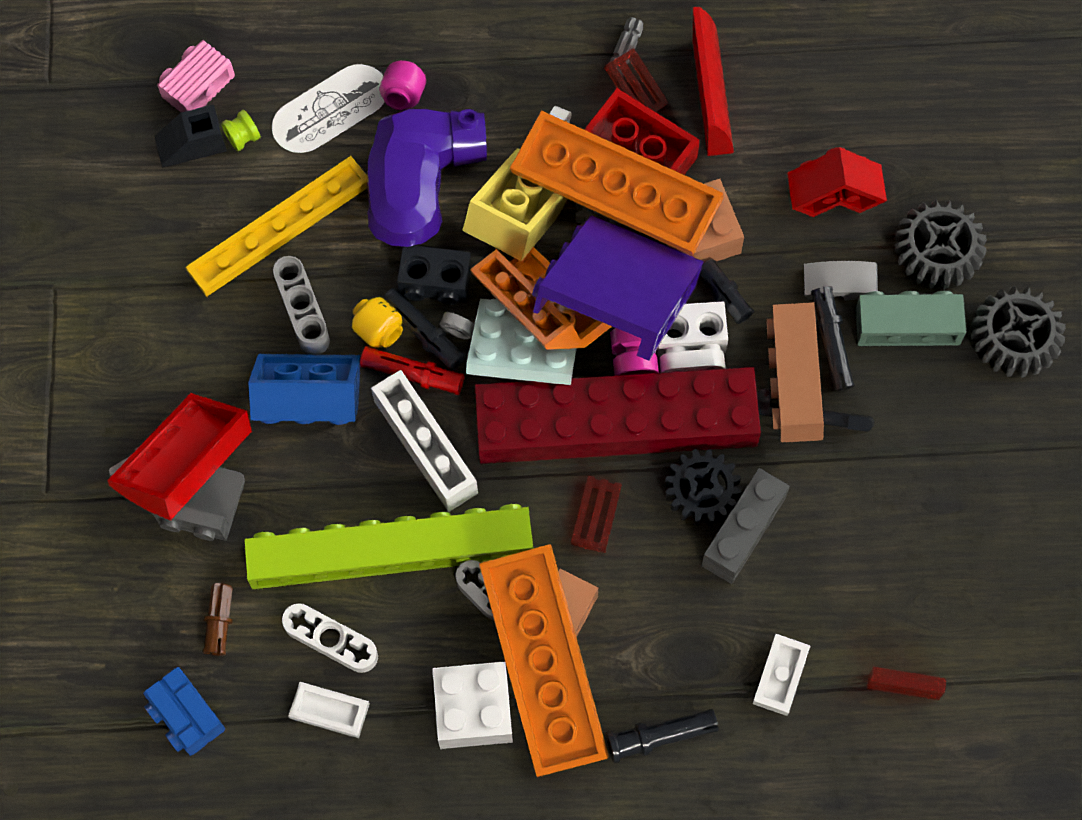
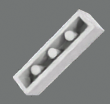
(424, 440)

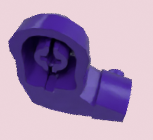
(408, 165)

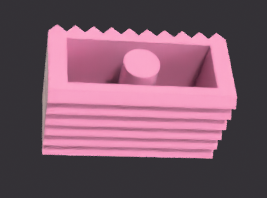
(195, 78)

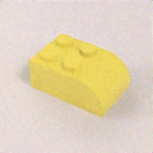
(512, 212)

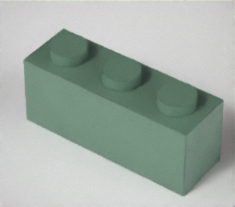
(910, 319)

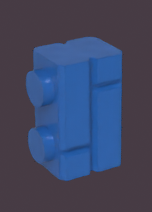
(183, 711)

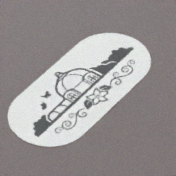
(328, 109)

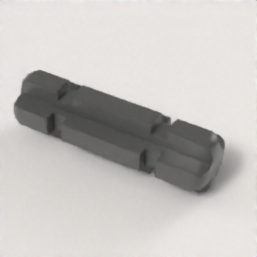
(628, 39)

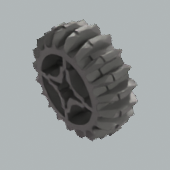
(928, 225)
(1011, 308)

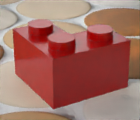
(835, 181)

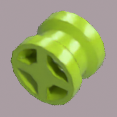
(240, 130)

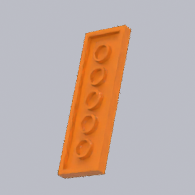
(617, 183)
(544, 660)

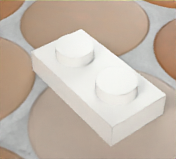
(781, 674)

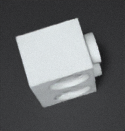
(689, 323)

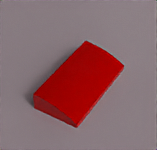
(711, 84)
(181, 455)

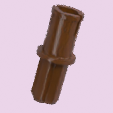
(218, 619)

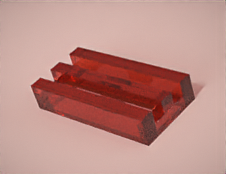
(644, 75)
(603, 486)
(906, 683)

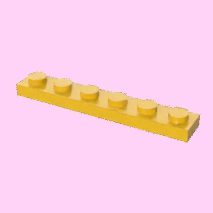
(278, 226)

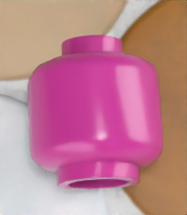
(402, 85)

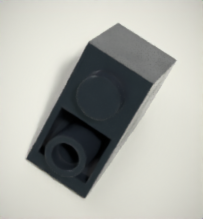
(190, 137)

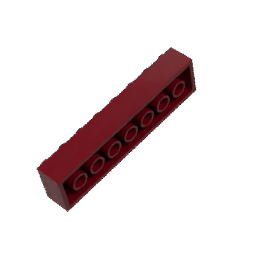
(617, 415)

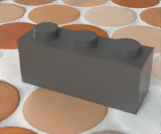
(745, 526)

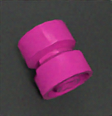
(625, 349)

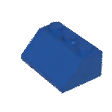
(304, 388)

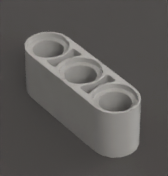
(298, 291)

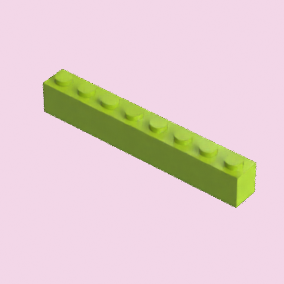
(386, 547)

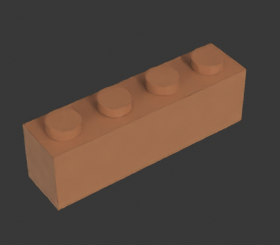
(796, 372)

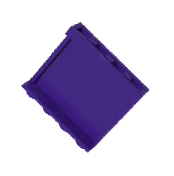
(620, 281)

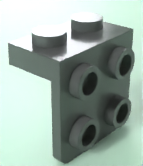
(211, 508)

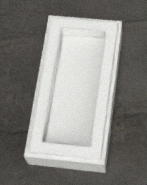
(329, 709)

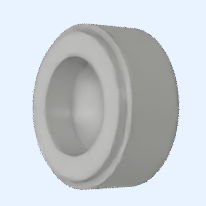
(457, 325)

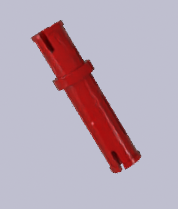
(426, 374)

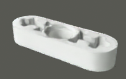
(312, 616)

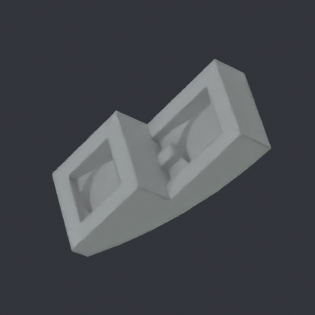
(846, 277)

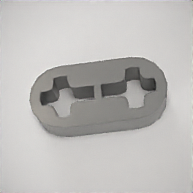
(471, 591)

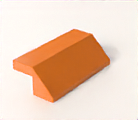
(513, 287)

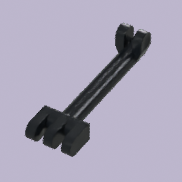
(849, 421)

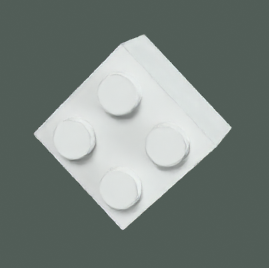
(472, 705)

